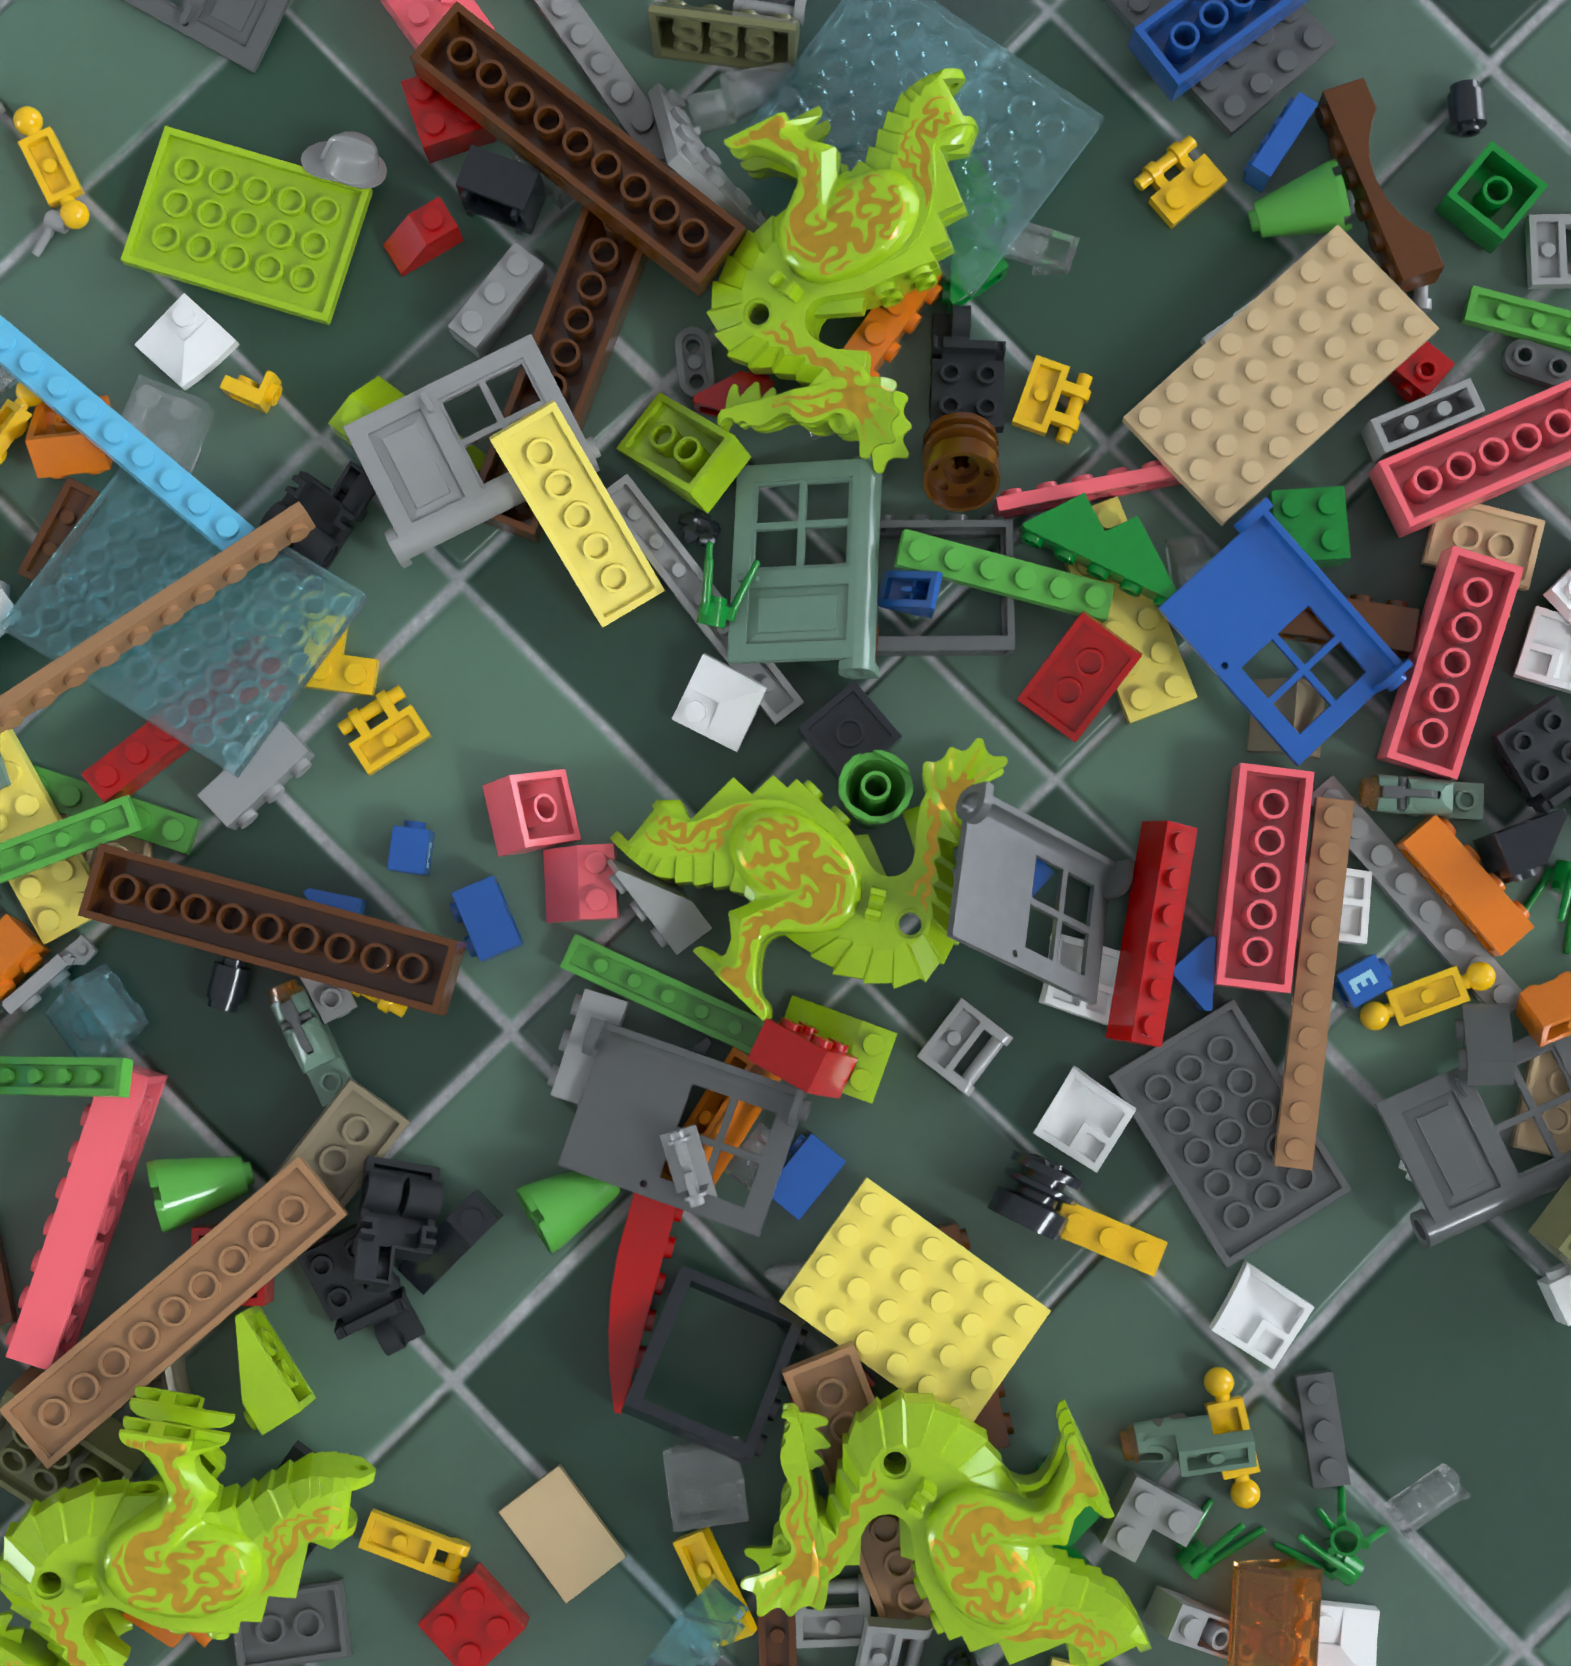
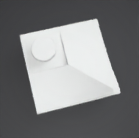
(186, 343)
(1546, 651)
(720, 702)
(1355, 907)
(1071, 957)
(1084, 1119)
(1260, 1315)
(1347, 1634)

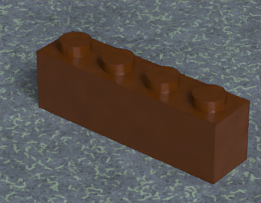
(1391, 621)

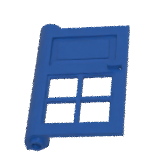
(1251, 596)

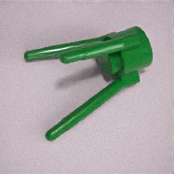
(713, 608)
(1561, 884)
(1346, 1535)
(1200, 1559)
(1337, 1567)

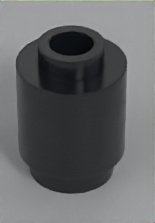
(1466, 108)
(227, 984)

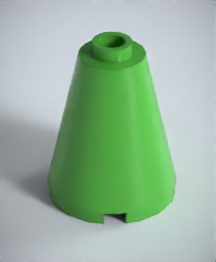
(1304, 205)
(875, 788)
(195, 1186)
(564, 1205)

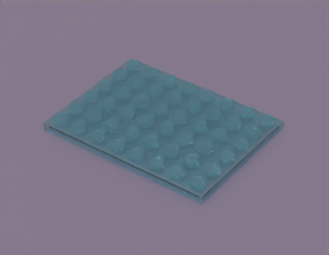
(1024, 119)
(227, 664)

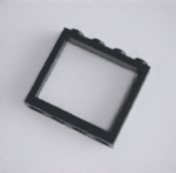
(769, 1404)

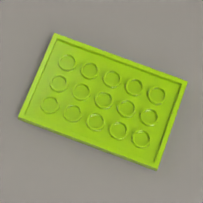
(246, 226)

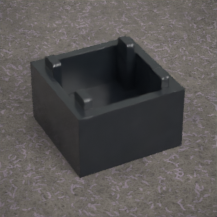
(501, 190)
(846, 728)

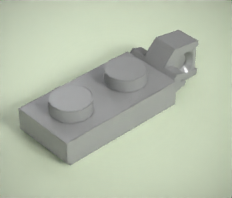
(52, 974)

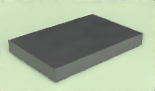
(298, 1628)

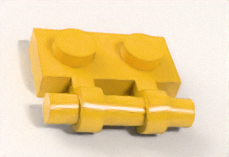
(1188, 189)
(1041, 396)
(390, 738)

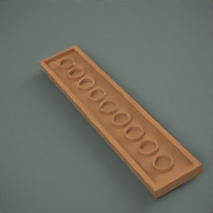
(173, 1312)

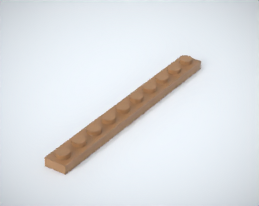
(153, 614)
(1313, 983)

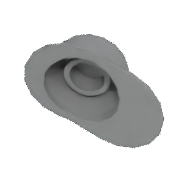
(346, 159)

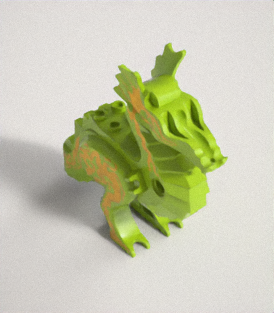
(834, 254)
(815, 877)
(964, 1519)
(167, 1546)

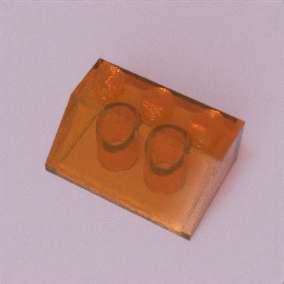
(1274, 1613)

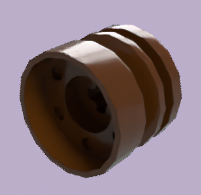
(961, 461)

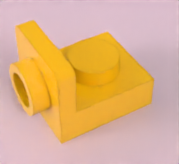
(247, 392)

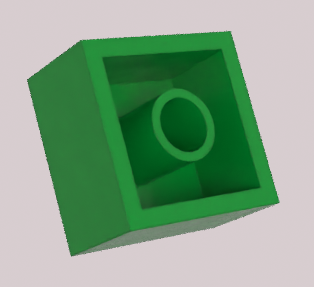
(1491, 197)
(1315, 521)

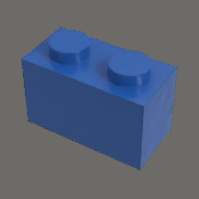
(487, 919)
(806, 1174)

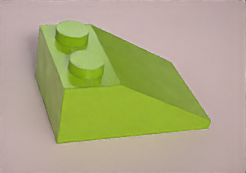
(684, 452)
(865, 1041)
(268, 1375)

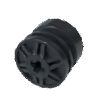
(1036, 1195)

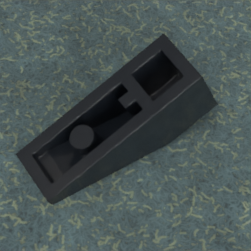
(453, 1240)

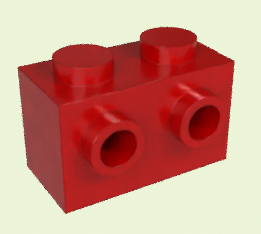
(1420, 373)

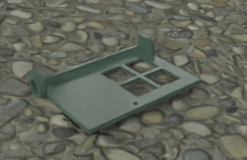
(809, 608)

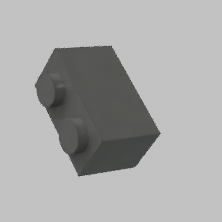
(1487, 1044)

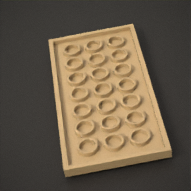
(1279, 375)

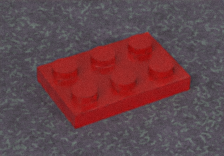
(1079, 676)

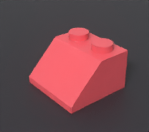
(531, 812)
(579, 884)

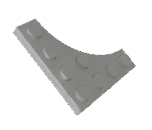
(696, 162)

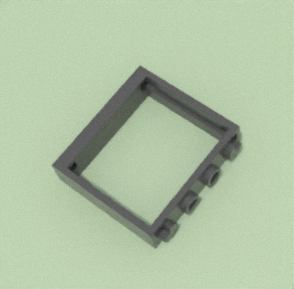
(954, 527)

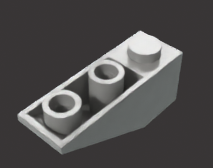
(666, 905)
(1188, 1622)

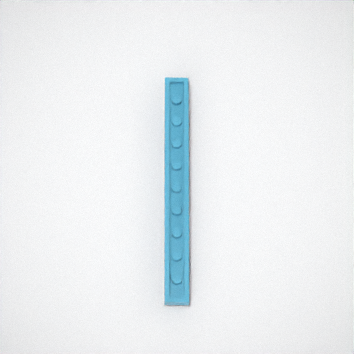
(119, 439)

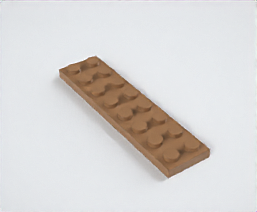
(836, 1387)

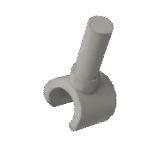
(52, 223)

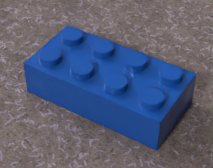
(1278, 141)

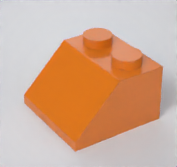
(61, 449)

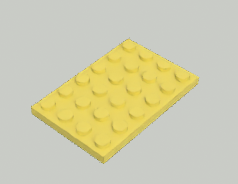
(914, 1302)

